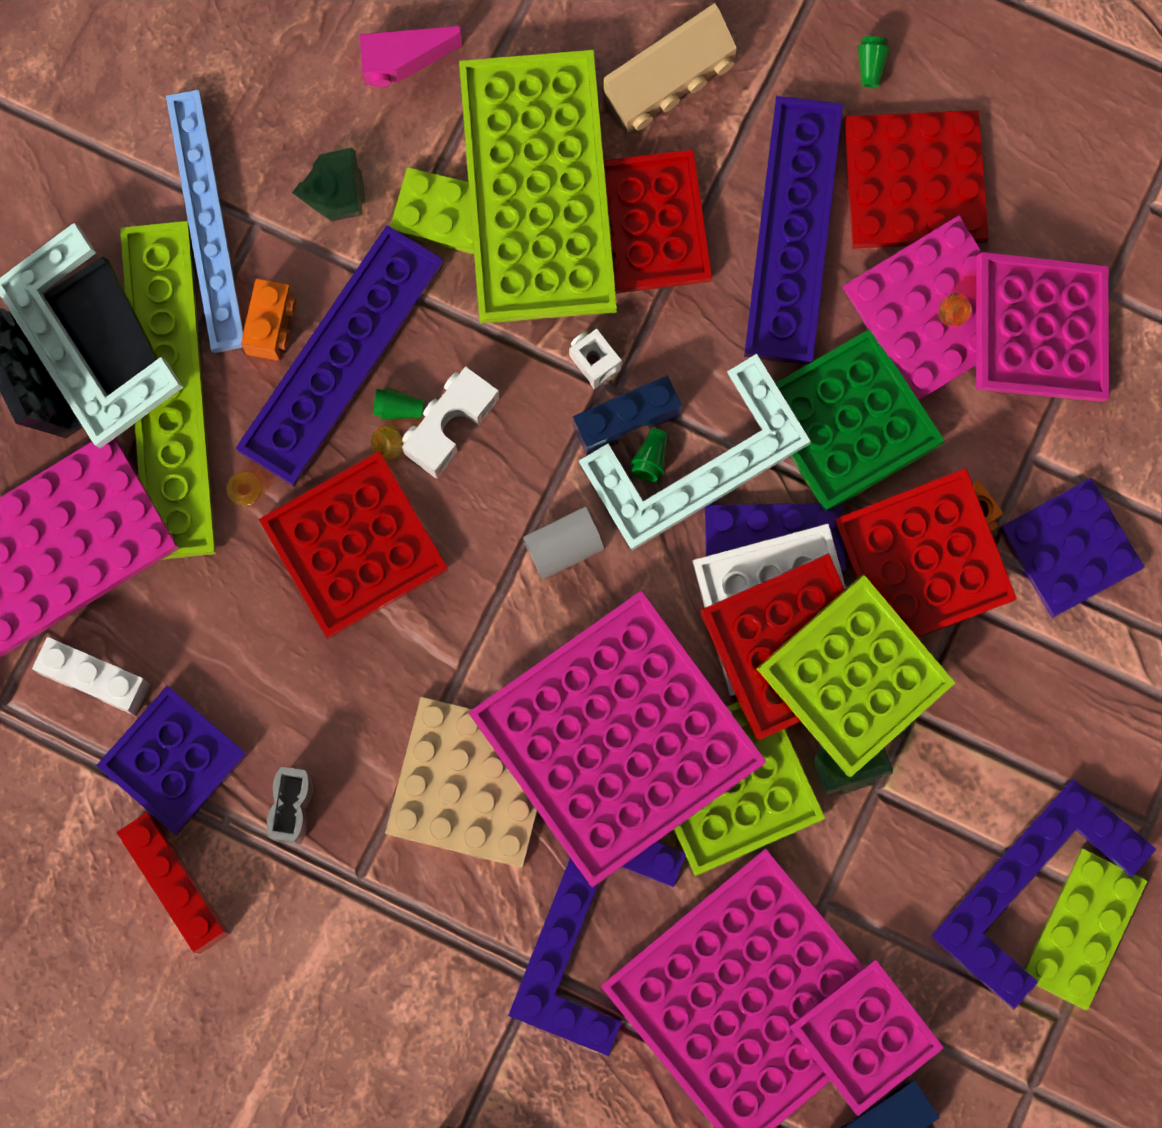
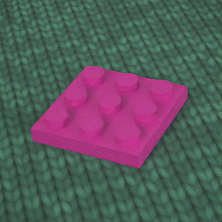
(866, 1037)

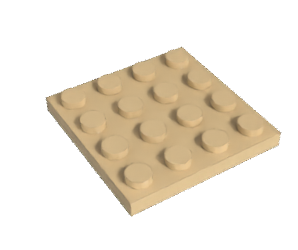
(459, 790)

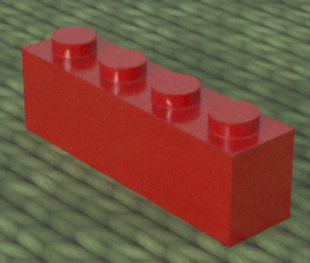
(173, 883)

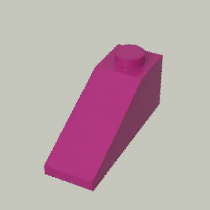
(398, 54)

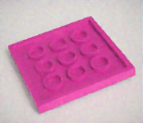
(903, 302)
(1042, 327)

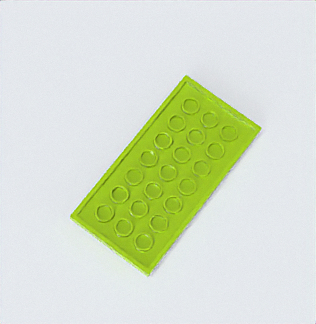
(537, 187)

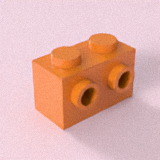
(268, 319)

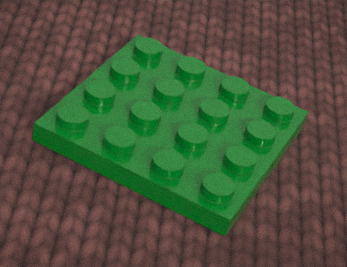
(858, 420)

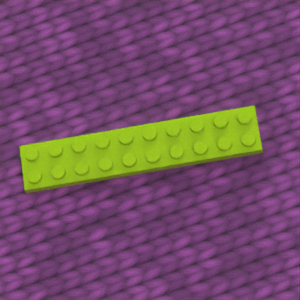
(174, 434)

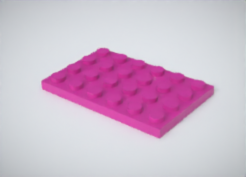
(73, 539)

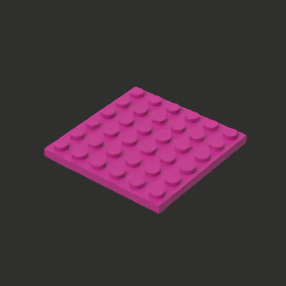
(617, 738)
(728, 986)

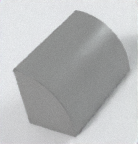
(563, 543)

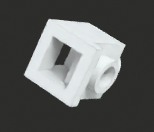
(594, 344)

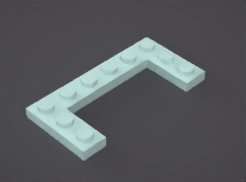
(99, 414)
(776, 441)

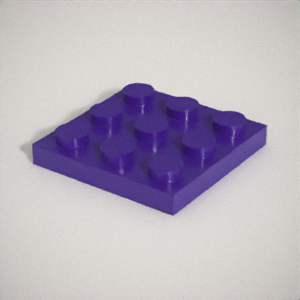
(1071, 548)
(171, 760)

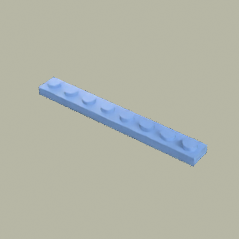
(205, 221)

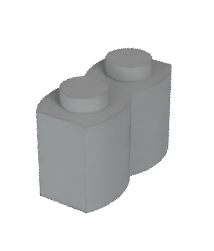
(292, 794)

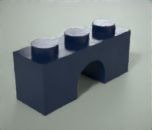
(641, 407)

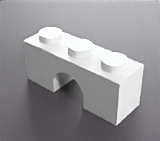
(466, 397)
(91, 676)

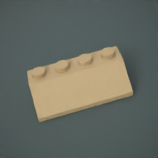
(670, 70)

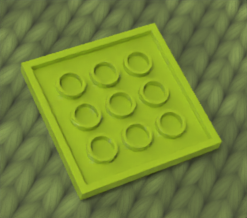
(856, 675)
(755, 811)

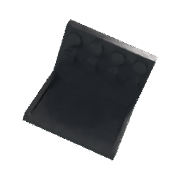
(103, 330)

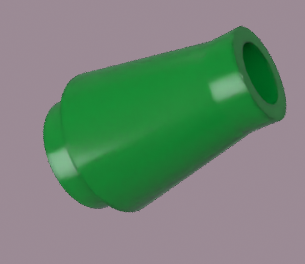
(872, 60)
(396, 405)
(650, 458)

